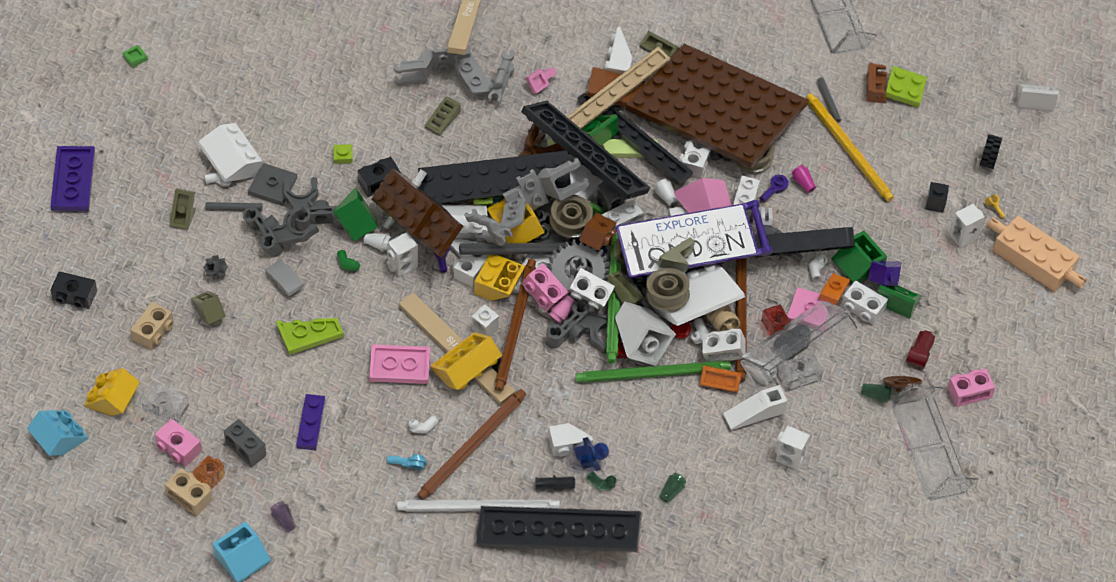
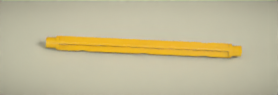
(850, 148)

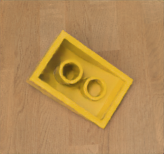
(522, 233)

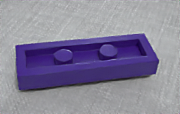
(311, 422)

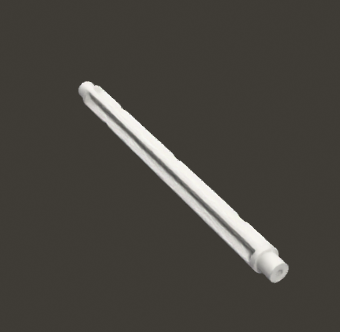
(469, 505)

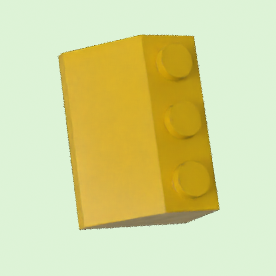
(466, 360)

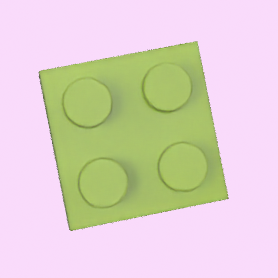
(905, 86)

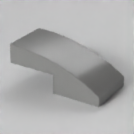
(284, 277)

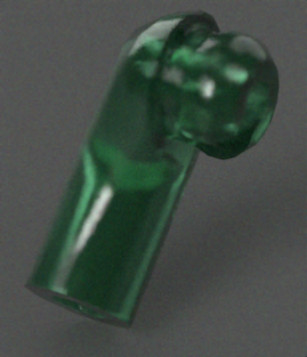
(602, 484)

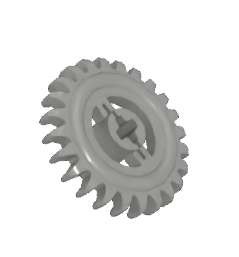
(578, 256)

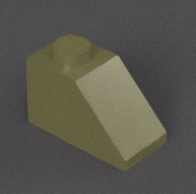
(209, 307)

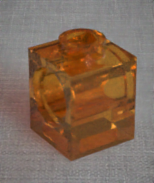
(206, 465)

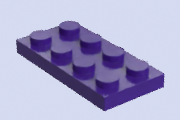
(73, 178)

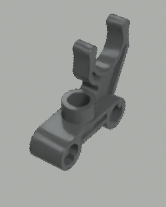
(316, 212)
(275, 234)
(580, 321)

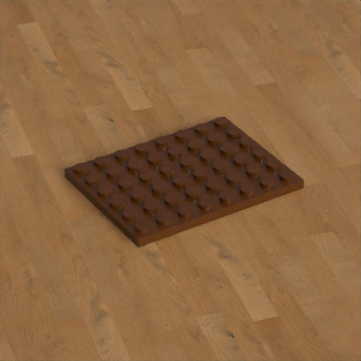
(717, 105)

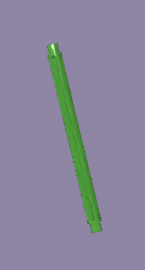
(613, 309)
(648, 372)

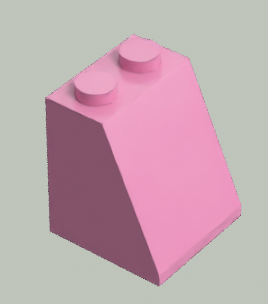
(703, 195)

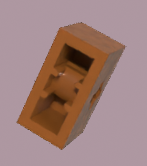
(598, 231)

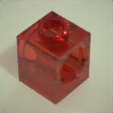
(773, 315)

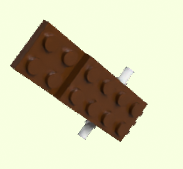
(416, 211)

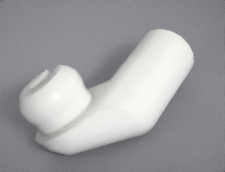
(215, 177)
(816, 265)
(697, 338)
(423, 428)

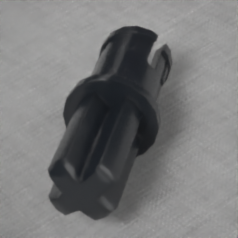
(555, 483)

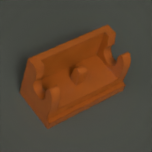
(876, 83)

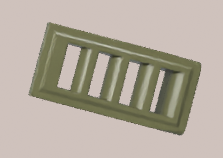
(449, 106)
(624, 289)

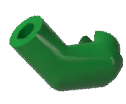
(347, 263)

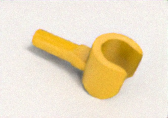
(988, 201)

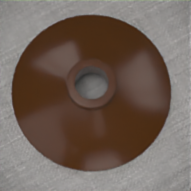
(900, 382)

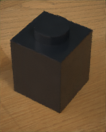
(937, 197)

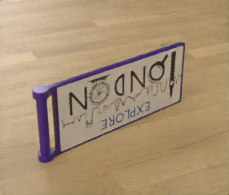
(718, 236)

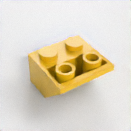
(497, 278)
(112, 392)

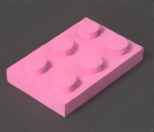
(399, 364)

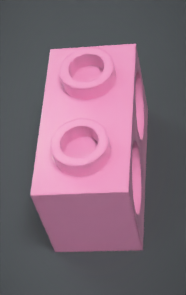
(546, 286)
(971, 390)

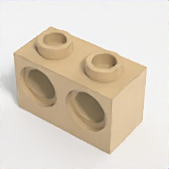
(150, 323)
(185, 494)

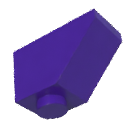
(885, 272)

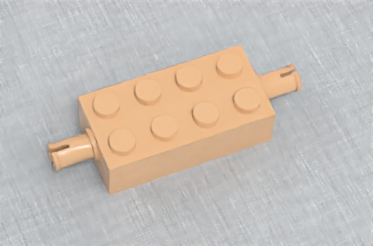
(1036, 253)

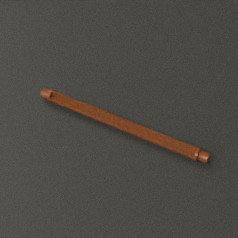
(741, 307)
(510, 344)
(471, 444)

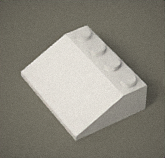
(709, 290)

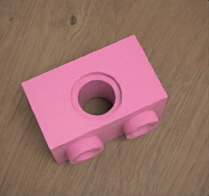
(174, 433)

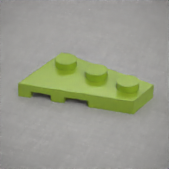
(308, 334)

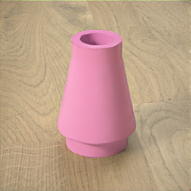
(562, 308)

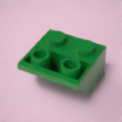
(856, 261)

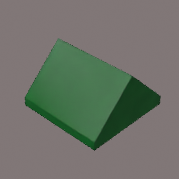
(602, 128)
(355, 215)
(900, 299)

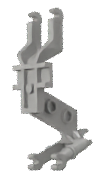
(465, 65)
(531, 191)

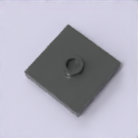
(269, 183)

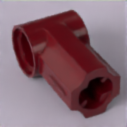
(920, 351)

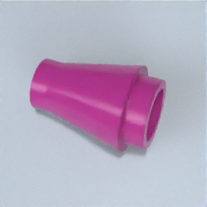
(803, 178)

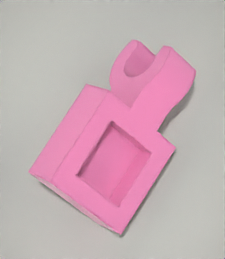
(539, 79)

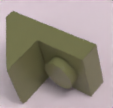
(182, 208)
(676, 256)

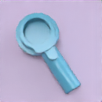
(415, 462)

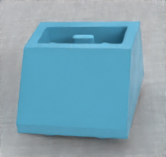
(56, 431)
(241, 552)

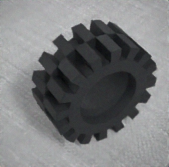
(990, 151)

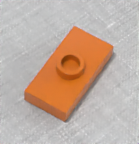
(834, 289)
(720, 378)

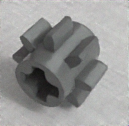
(215, 267)

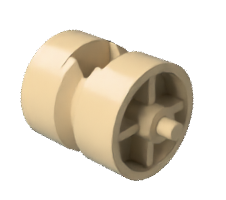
(723, 319)

